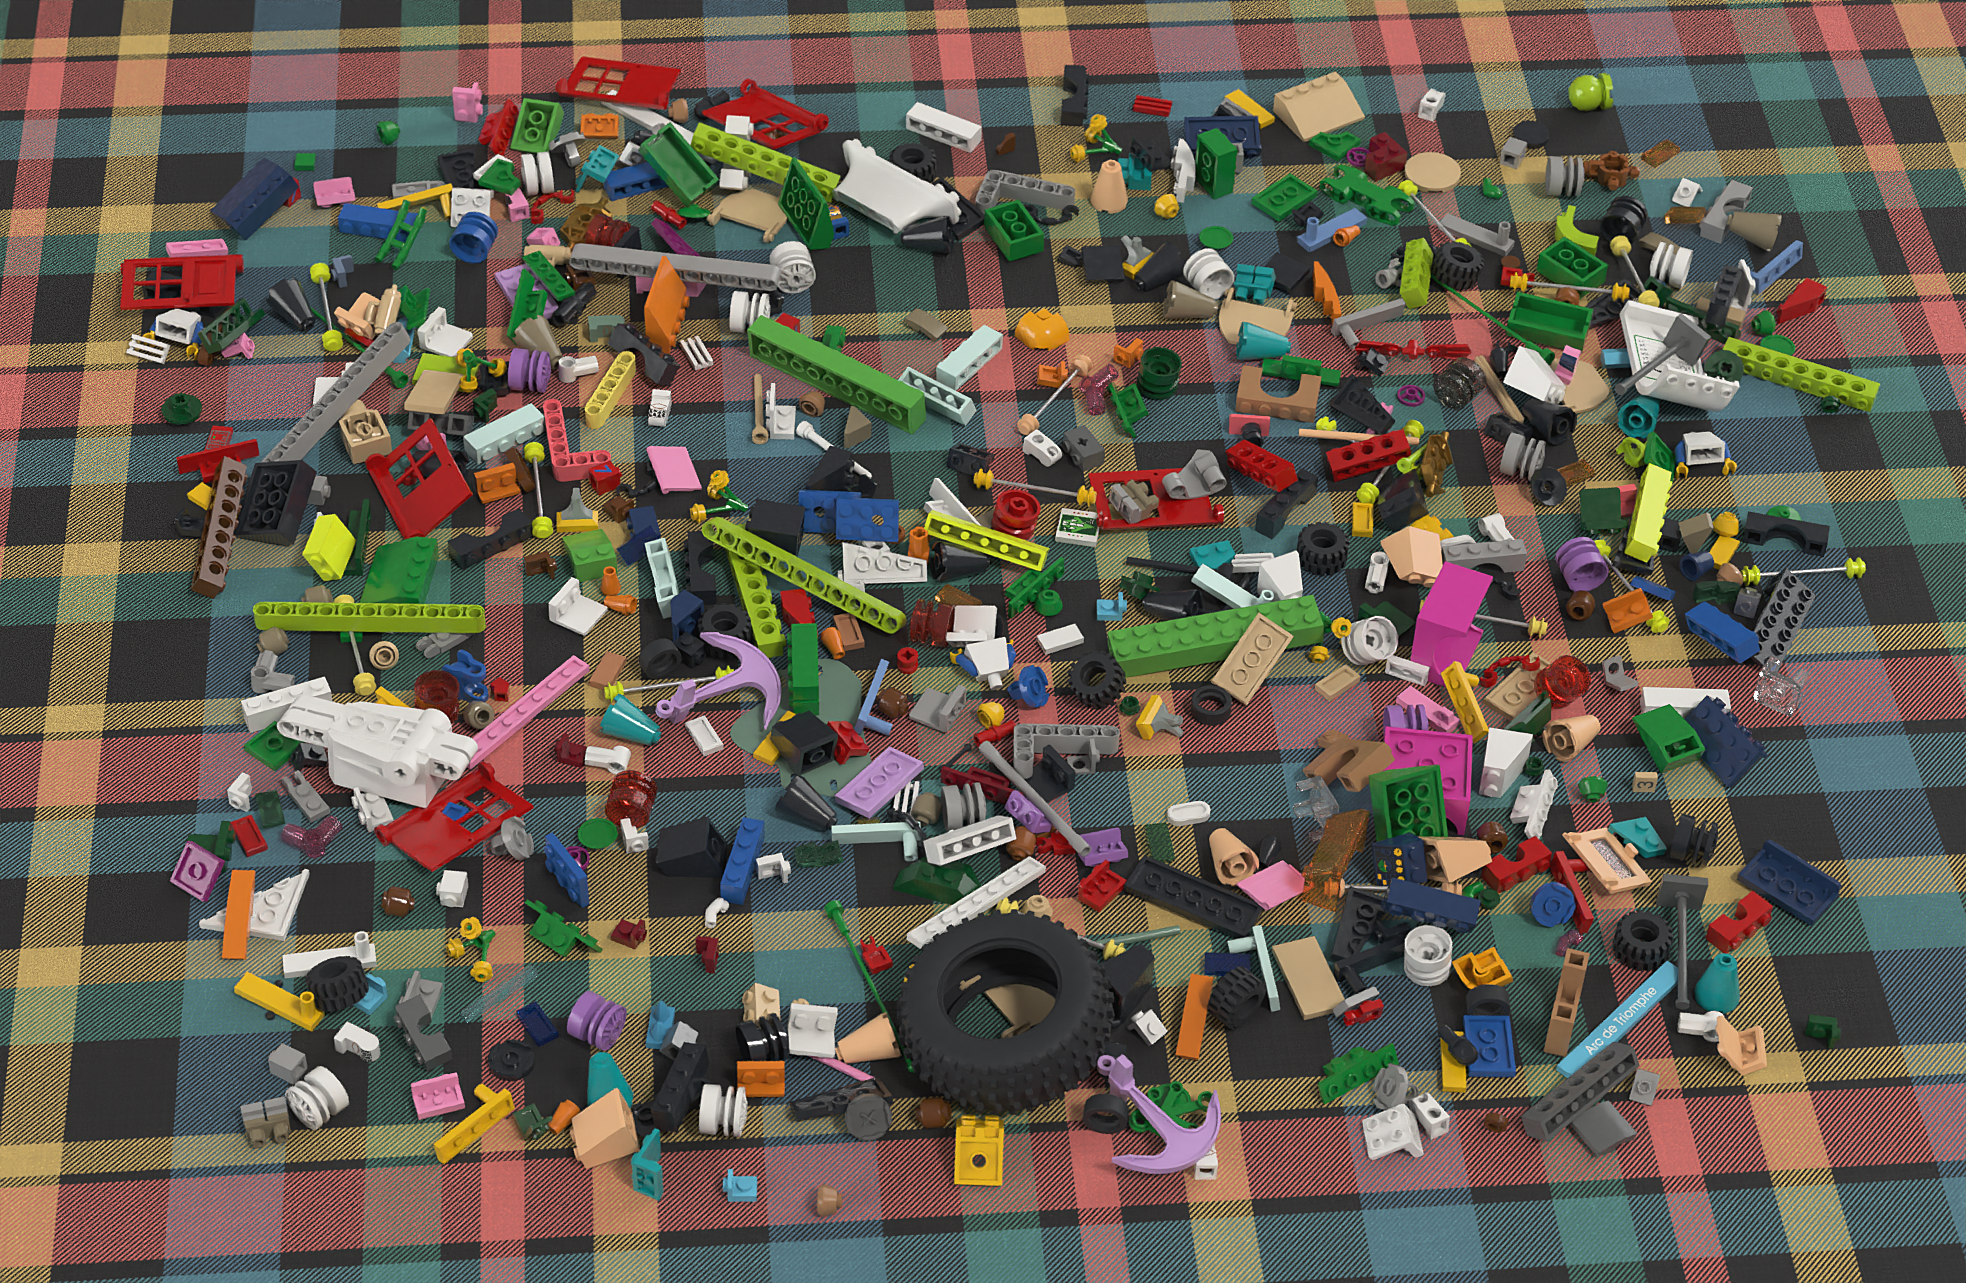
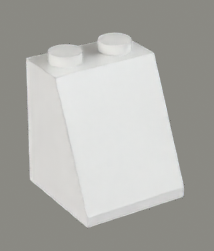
(1534, 376)
(1281, 577)
(1503, 760)

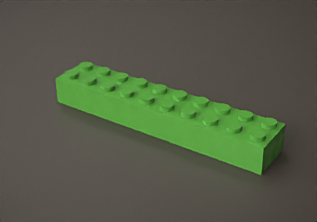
(844, 376)
(1209, 635)

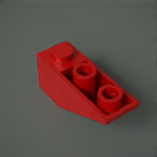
(1803, 301)
(796, 607)

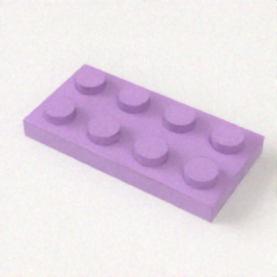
(509, 280)
(879, 782)

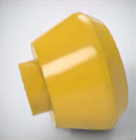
(1166, 206)
(1726, 524)
(990, 714)

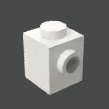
(452, 888)

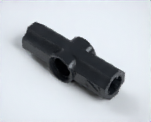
(574, 305)

